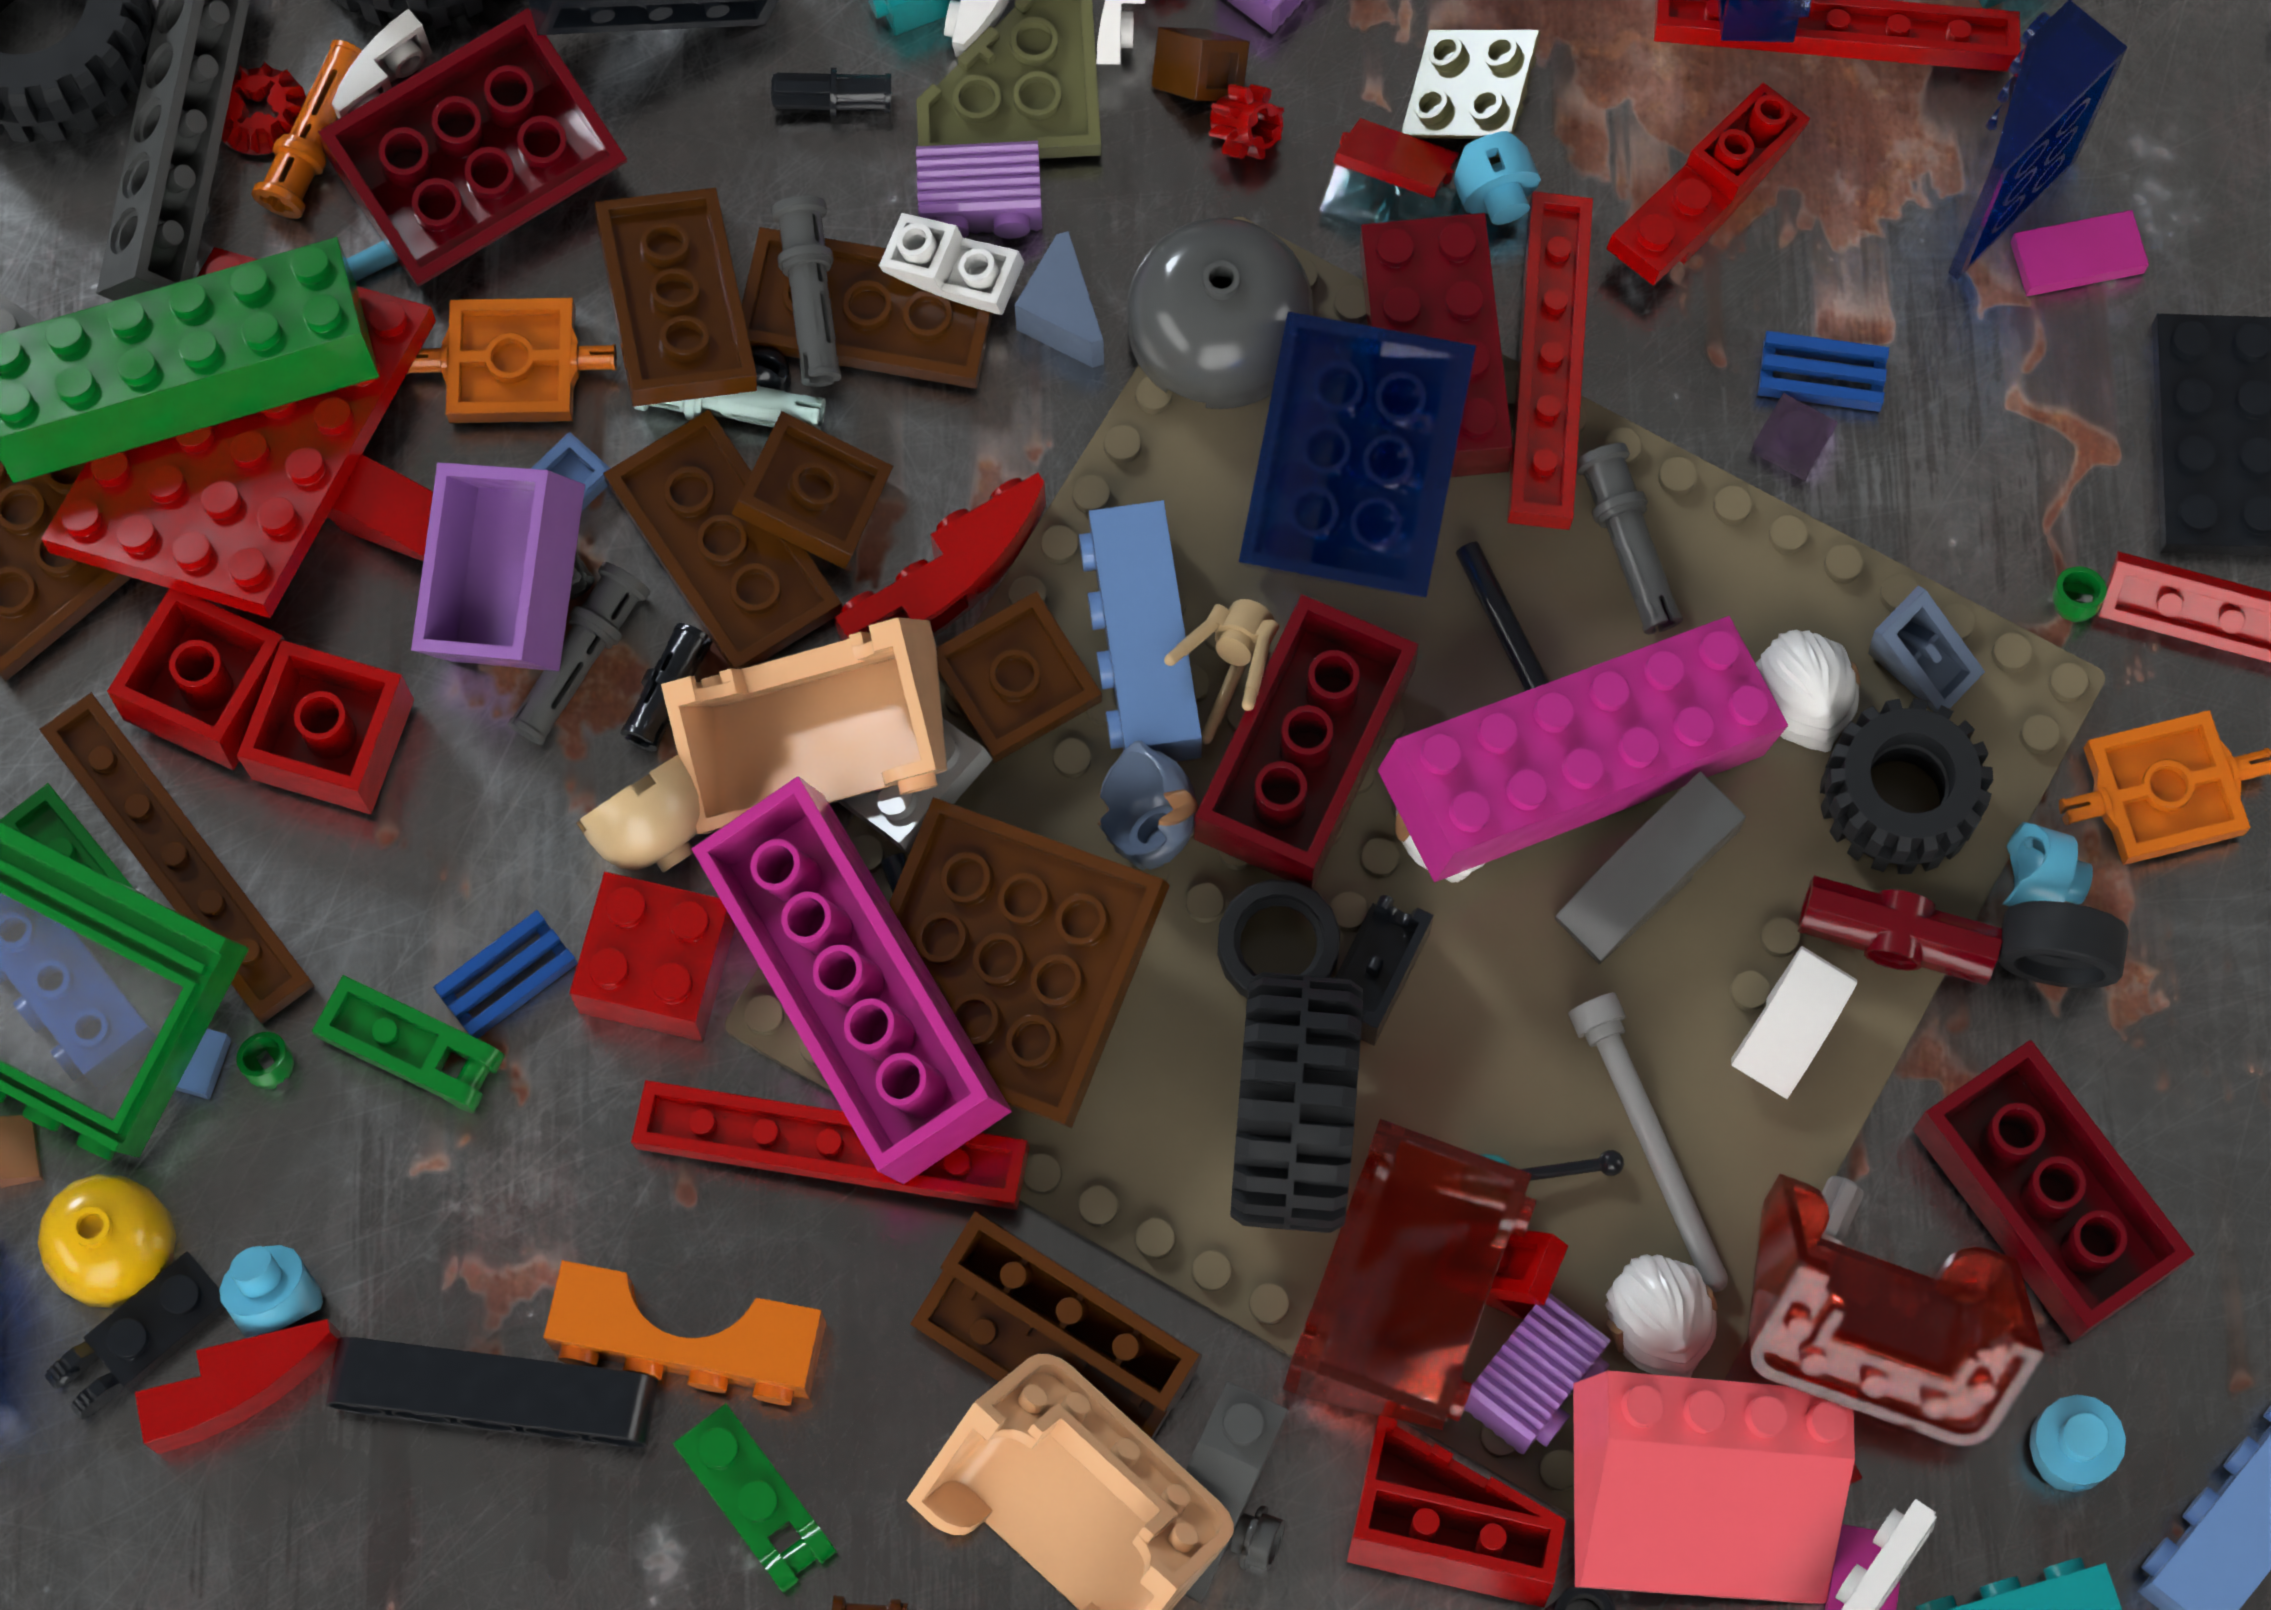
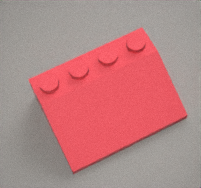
(1708, 1487)

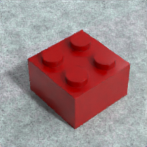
(196, 676)
(326, 727)
(652, 957)

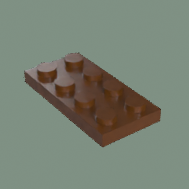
(675, 297)
(876, 317)
(737, 578)

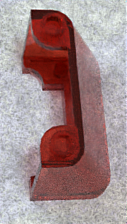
(1409, 1279)
(1884, 1338)

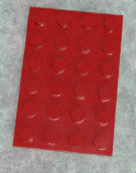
(242, 499)

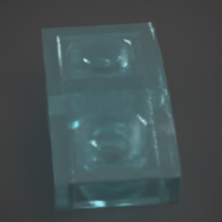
(1362, 199)

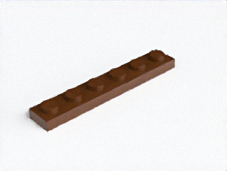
(174, 851)

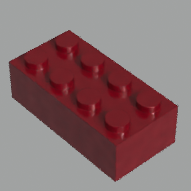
(1439, 284)
(1306, 742)
(2052, 1190)

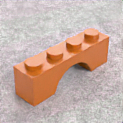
(767, 1349)

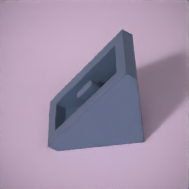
(1058, 306)
(1925, 652)

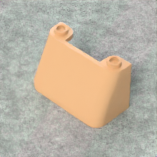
(834, 715)
(1075, 1492)

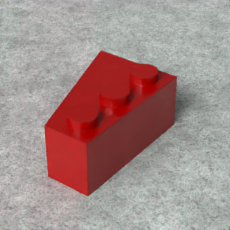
(1450, 1524)

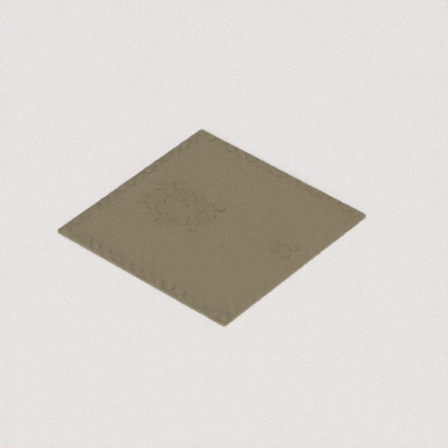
(1483, 1022)

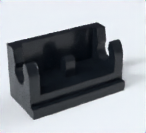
(1384, 959)

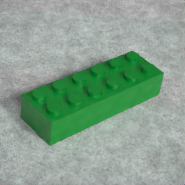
(180, 359)

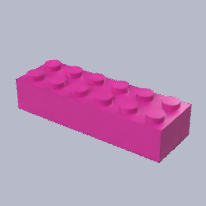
(1580, 748)
(851, 981)

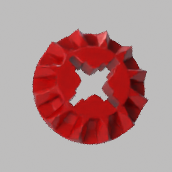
(259, 132)

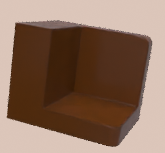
(1198, 62)

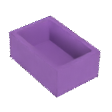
(498, 566)

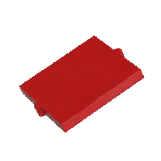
(1396, 158)

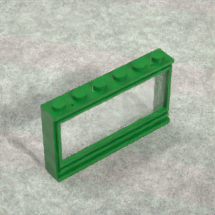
(98, 996)

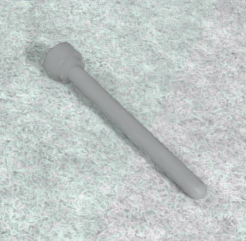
(1601, 1025)

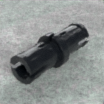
(679, 660)

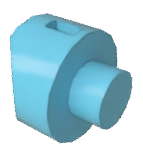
(1497, 187)
(2046, 866)
(268, 1290)
(2077, 1443)

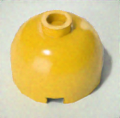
(105, 1239)

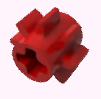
(1246, 121)

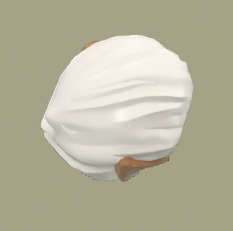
(1811, 686)
(1662, 1315)

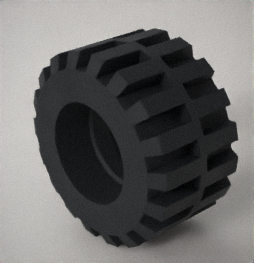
(1919, 739)

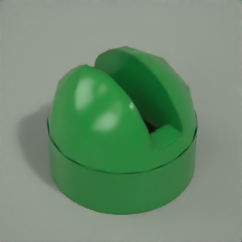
(2079, 594)
(257, 1047)

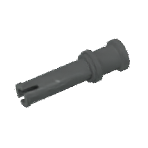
(806, 265)
(1621, 512)
(592, 630)

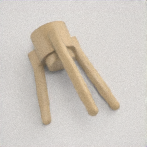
(1241, 637)

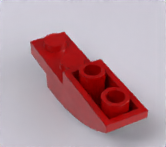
(1709, 185)
(970, 559)

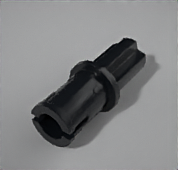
(831, 91)

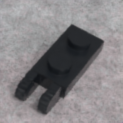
(141, 1334)

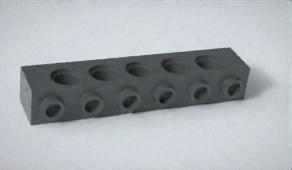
(173, 146)

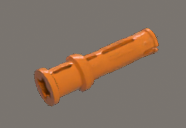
(301, 152)

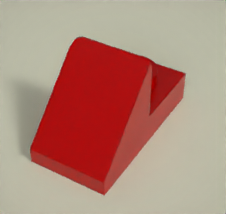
(1526, 1272)

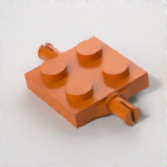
(512, 360)
(2166, 787)

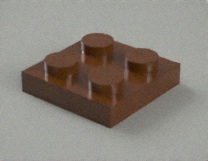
(812, 490)
(1015, 677)

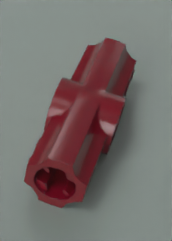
(1900, 930)

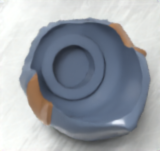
(1147, 807)

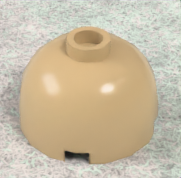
(647, 820)

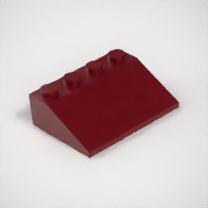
(470, 148)

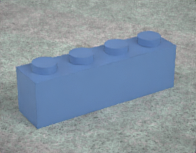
(1142, 624)
(2228, 1540)

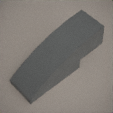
(1651, 867)

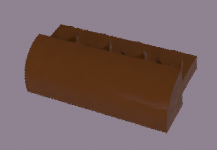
(1012, 1302)

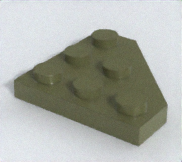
(1022, 83)

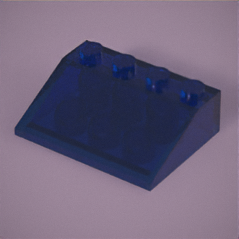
(2039, 125)
(1357, 455)

